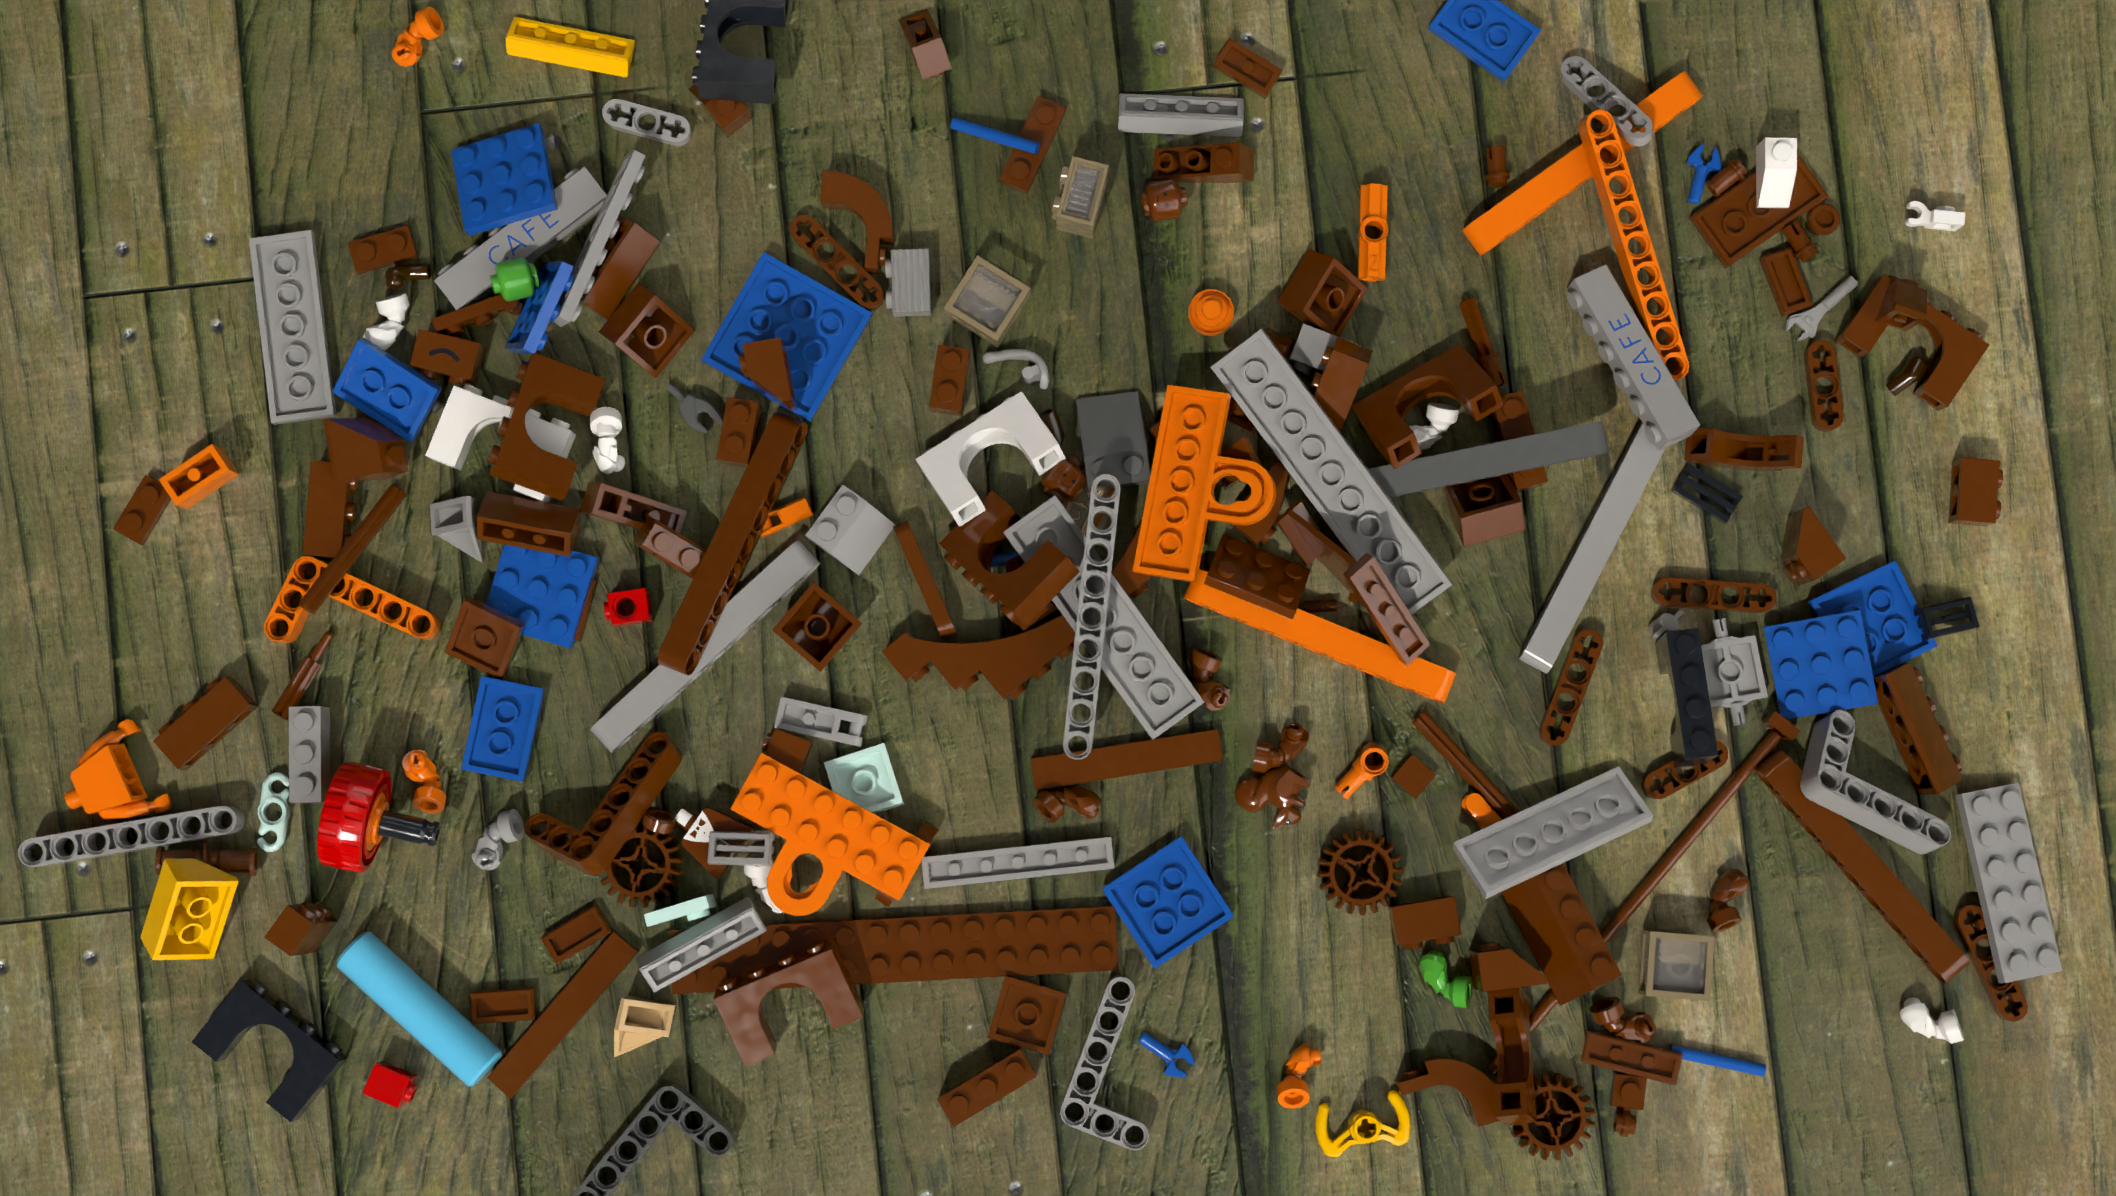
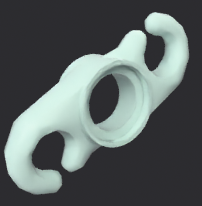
(280, 825)

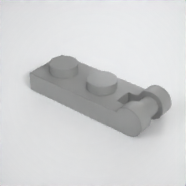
(819, 721)

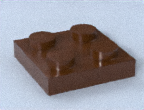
(484, 637)
(1027, 1015)

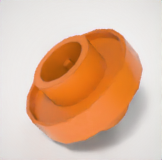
(1211, 312)

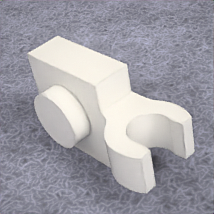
(1940, 218)

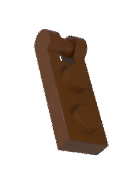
(478, 313)

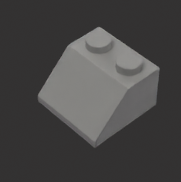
(850, 530)

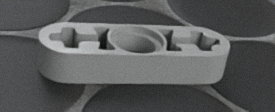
(623, 123)

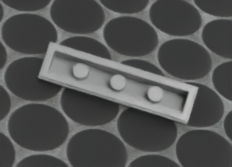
(1181, 115)
(701, 944)

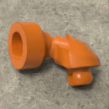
(408, 45)
(421, 769)
(1293, 1091)

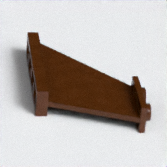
(1361, 578)

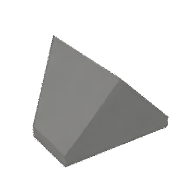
(457, 524)

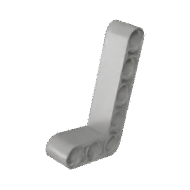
(1829, 785)
(1098, 1067)

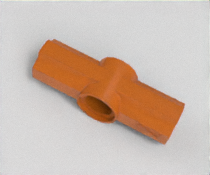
(1372, 251)

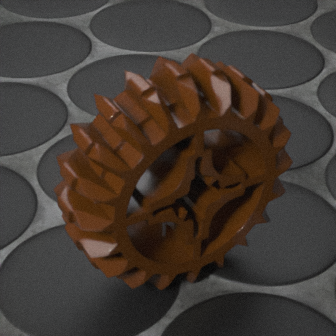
(1368, 858)
(638, 879)
(1554, 1129)

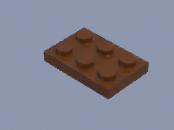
(1257, 576)

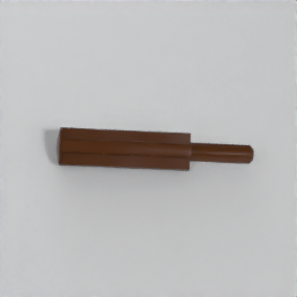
(301, 679)

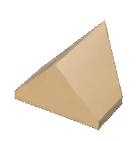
(640, 1023)

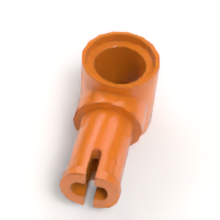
(1362, 771)

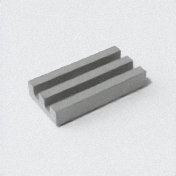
(768, 849)

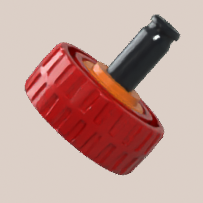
(359, 816)

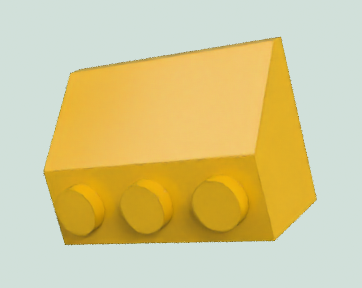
(188, 910)

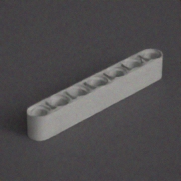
(116, 836)

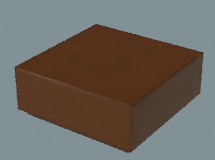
(1779, 724)
(1413, 776)

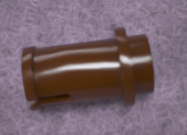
(1496, 167)
(1726, 177)
(1800, 242)

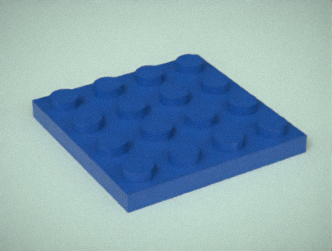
(807, 316)

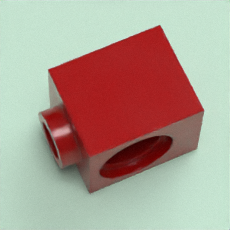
(642, 611)
(390, 1084)

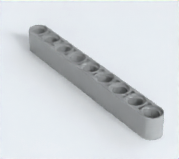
(1591, 552)
(1088, 601)
(736, 620)

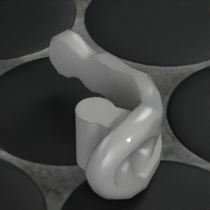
(1030, 374)

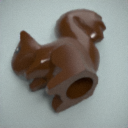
(1277, 786)

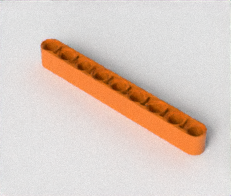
(1572, 171)
(1635, 229)
(1330, 641)

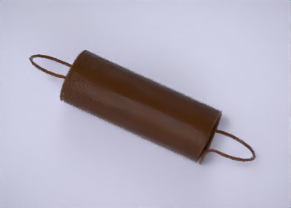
(1320, 605)

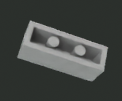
(309, 754)

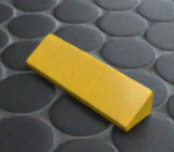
(570, 47)

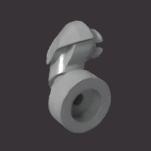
(489, 849)

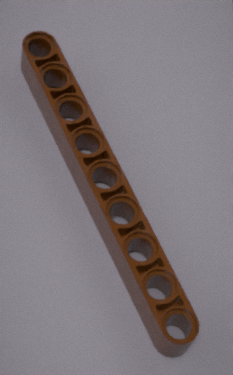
(732, 543)
(1864, 870)

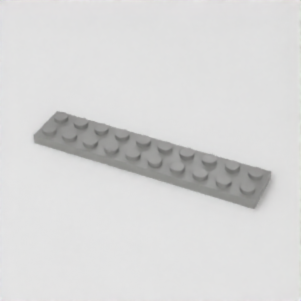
(1328, 468)

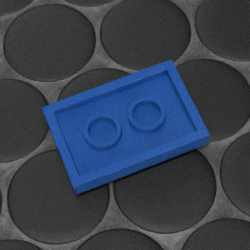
(1485, 33)
(387, 389)
(503, 729)

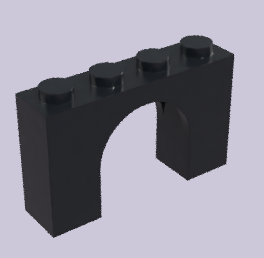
(731, 76)
(1682, 659)
(313, 1060)

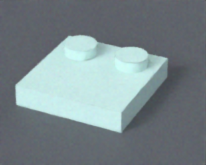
(866, 779)
(692, 909)

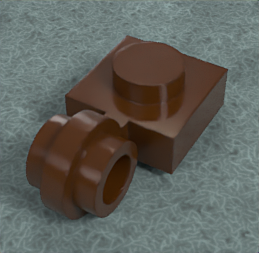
(1628, 1093)

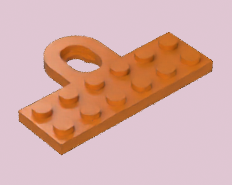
(1183, 485)
(831, 829)

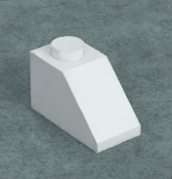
(1775, 172)

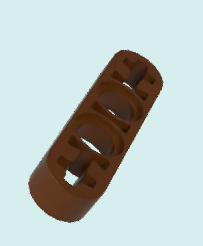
(839, 260)
(924, 579)
(1713, 595)
(1566, 685)
(1985, 965)

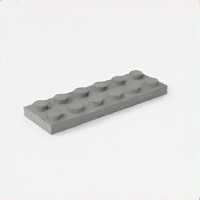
(292, 327)
(1552, 832)
(2008, 883)

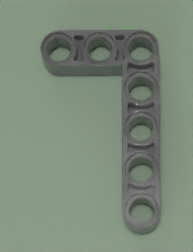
(644, 1140)

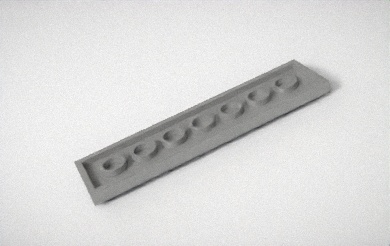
(1131, 650)

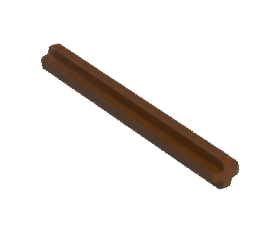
(352, 549)
(1464, 765)

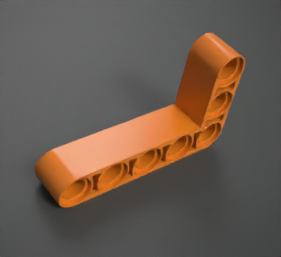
(350, 596)

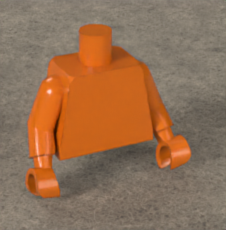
(109, 782)

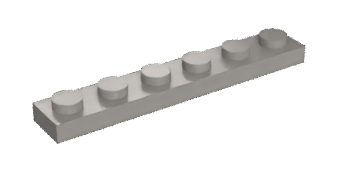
(603, 228)
(1017, 862)

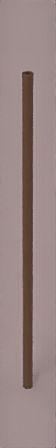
(1665, 865)

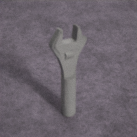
(1809, 320)

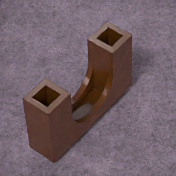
(1955, 346)
(1447, 375)
(517, 456)
(1020, 591)
(817, 969)

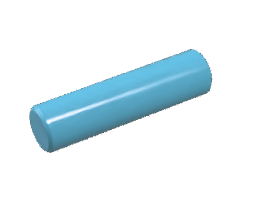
(418, 1008)

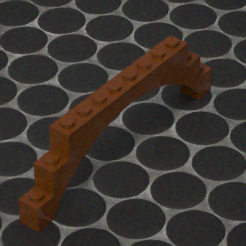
(1009, 660)

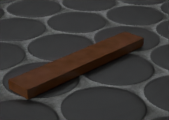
(1127, 759)
(562, 1014)

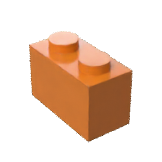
(199, 477)

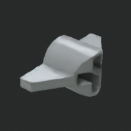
(1665, 623)

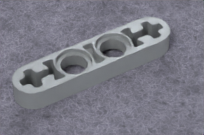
(1611, 97)

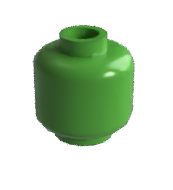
(514, 279)

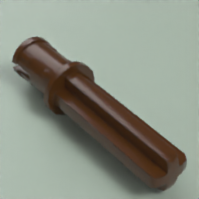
(1487, 357)

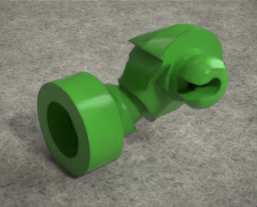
(1434, 972)

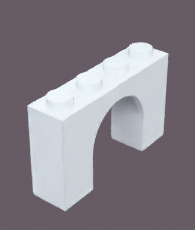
(470, 412)
(1009, 423)

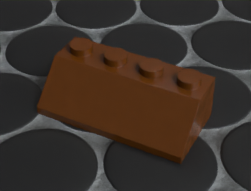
(1915, 730)
(1561, 934)

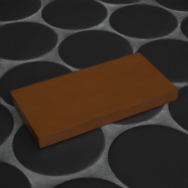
(1735, 225)

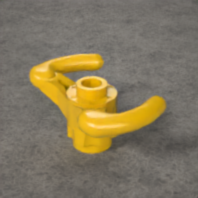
(1363, 1127)

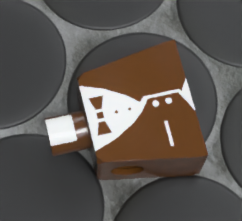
(698, 831)

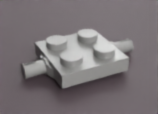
(1733, 671)

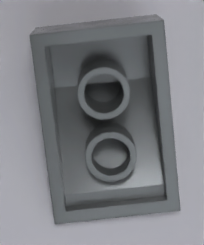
(1113, 440)

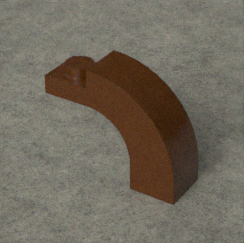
(855, 195)
(1744, 452)
(1458, 1074)

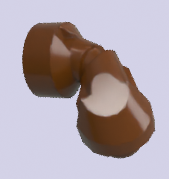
(1211, 691)
(1292, 742)
(1051, 804)
(1729, 885)
(1633, 1026)

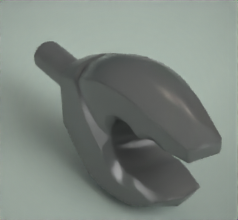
(693, 406)

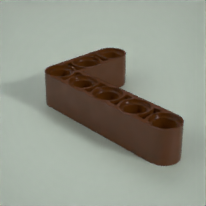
(616, 815)

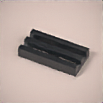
(1710, 481)
(1927, 623)

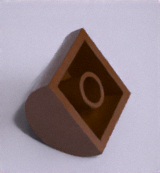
(817, 626)

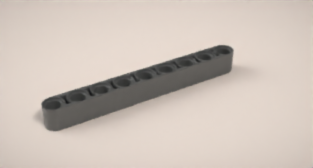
(1492, 459)

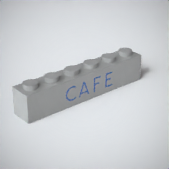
(469, 279)
(1632, 358)

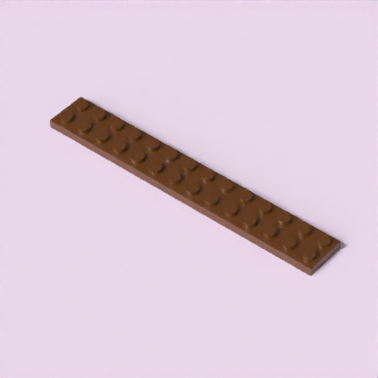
(932, 947)

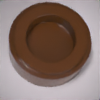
(1823, 220)
(659, 821)

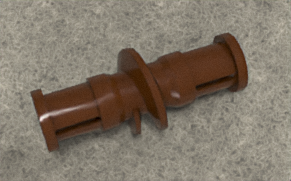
(222, 859)

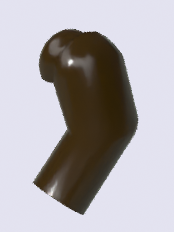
(398, 274)
(1911, 372)
(1054, 425)

